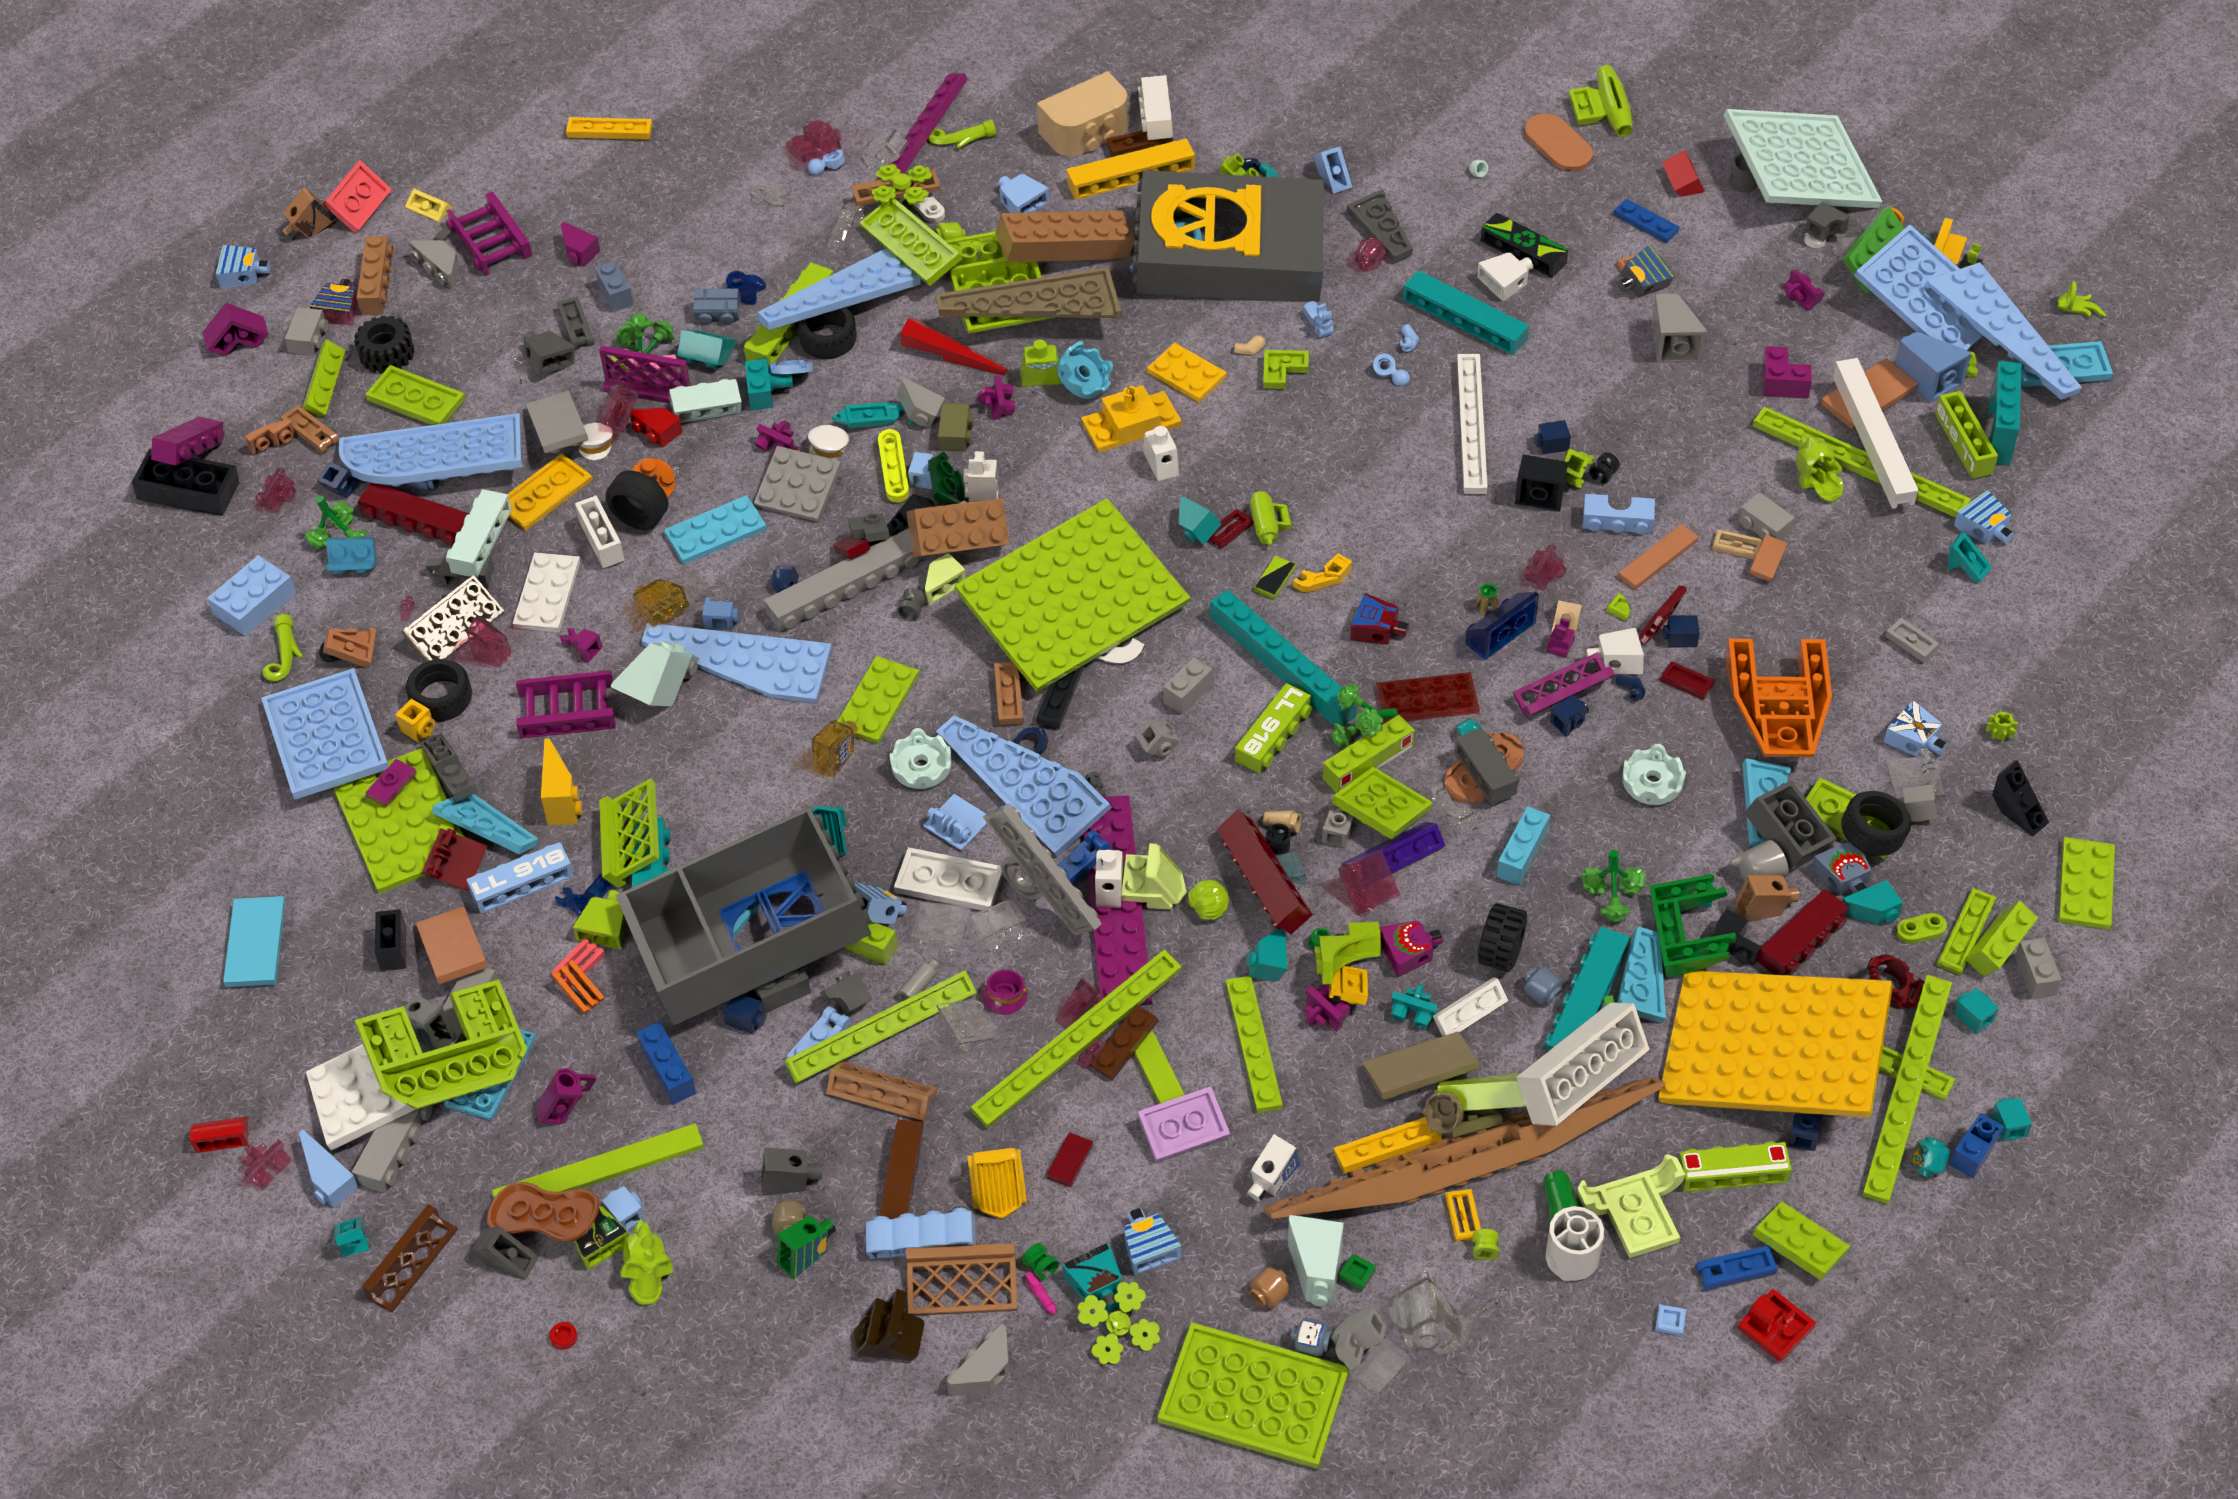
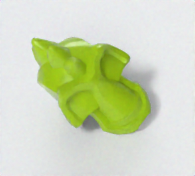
(1819, 469)
(645, 1264)

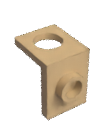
(1568, 611)

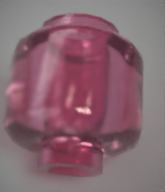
(1369, 253)

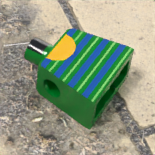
(803, 1244)

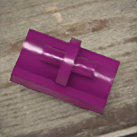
(1801, 290)
(995, 398)
(776, 435)
(1322, 1011)

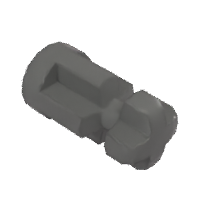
(1095, 780)

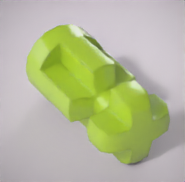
(1972, 370)

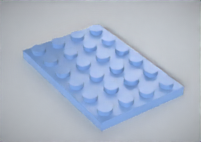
(1899, 280)
(324, 733)

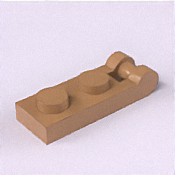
(311, 429)

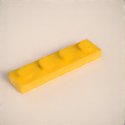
(609, 128)
(1385, 1145)

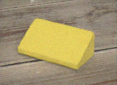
(427, 205)

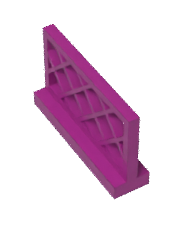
(643, 384)

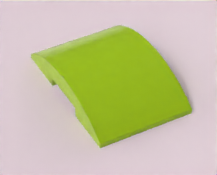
(986, 266)

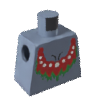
(1843, 868)

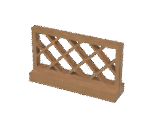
(965, 1257)

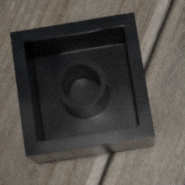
(1541, 482)

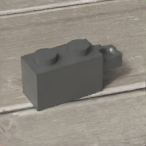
(440, 568)

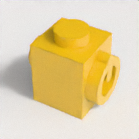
(415, 721)

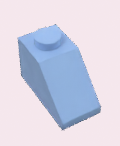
(1333, 169)

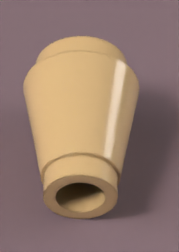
(1288, 818)

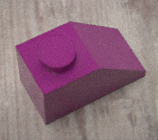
(579, 244)

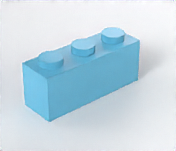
(1523, 845)

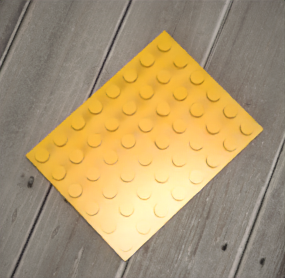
(1777, 1043)

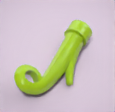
(964, 136)
(287, 646)

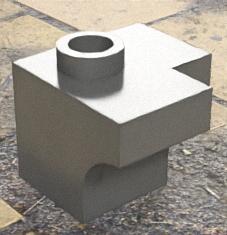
(1826, 222)
(870, 528)
(848, 992)

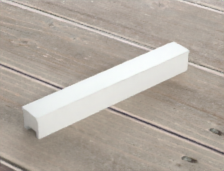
(1875, 433)

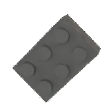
(1791, 823)

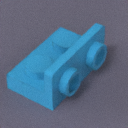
(351, 554)

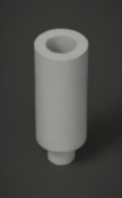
(919, 980)

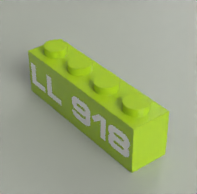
(1966, 434)
(1273, 728)

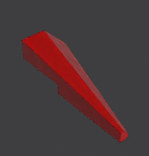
(926, 338)

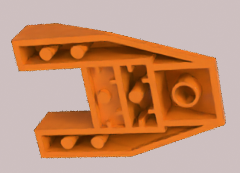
(1782, 711)

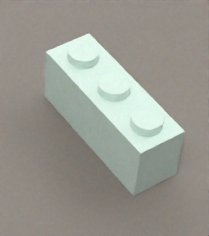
(705, 400)

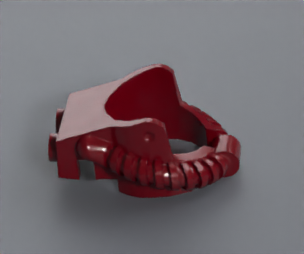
(1900, 971)

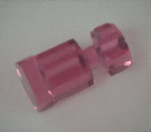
(1091, 1052)

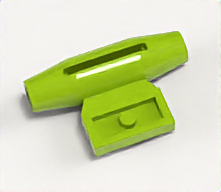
(1606, 101)

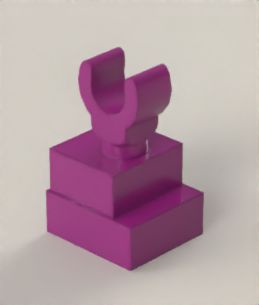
(1561, 639)
(586, 643)

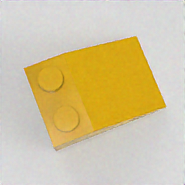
(558, 792)

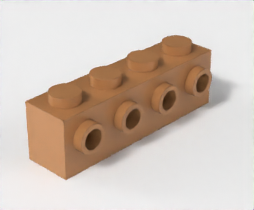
(375, 275)

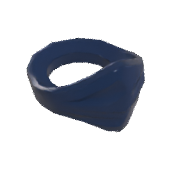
(1037, 730)

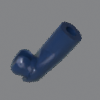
(1251, 163)

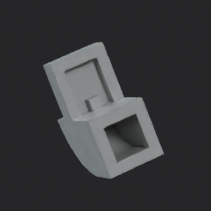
(1357, 1334)

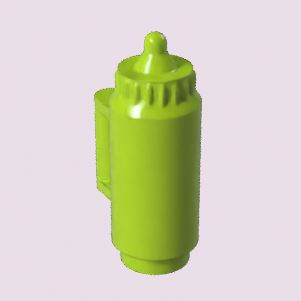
(1264, 517)

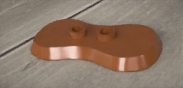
(529, 1208)

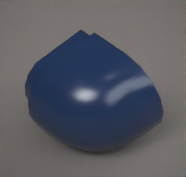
(784, 577)

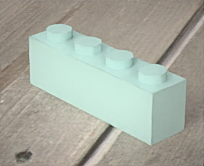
(479, 533)

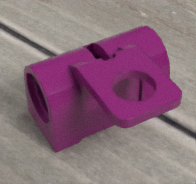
(562, 1096)

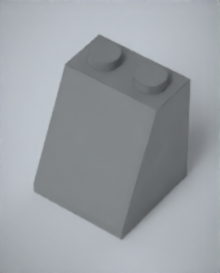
(1676, 330)

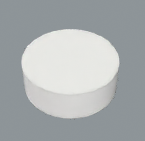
(1813, 241)

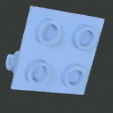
(956, 821)

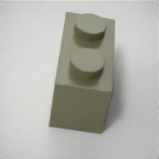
(954, 427)

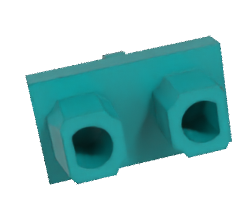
(1414, 1001)

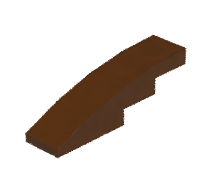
(902, 1168)

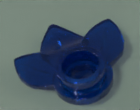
(747, 286)

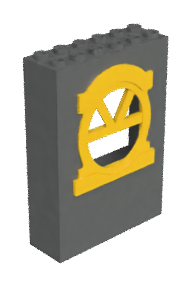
(1269, 260)

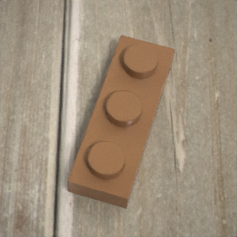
(1008, 694)

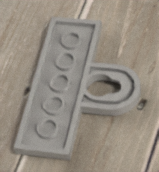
(1037, 862)

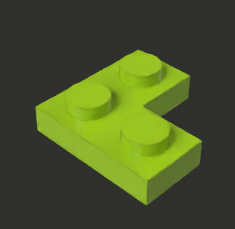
(1279, 363)

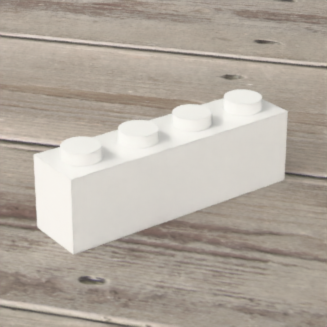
(1155, 107)

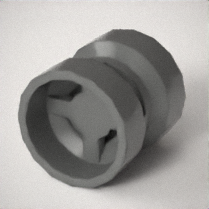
(912, 603)

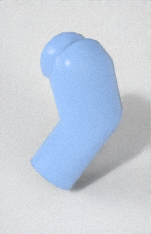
(1411, 338)

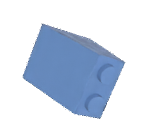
(1932, 364)

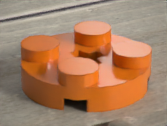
(661, 470)

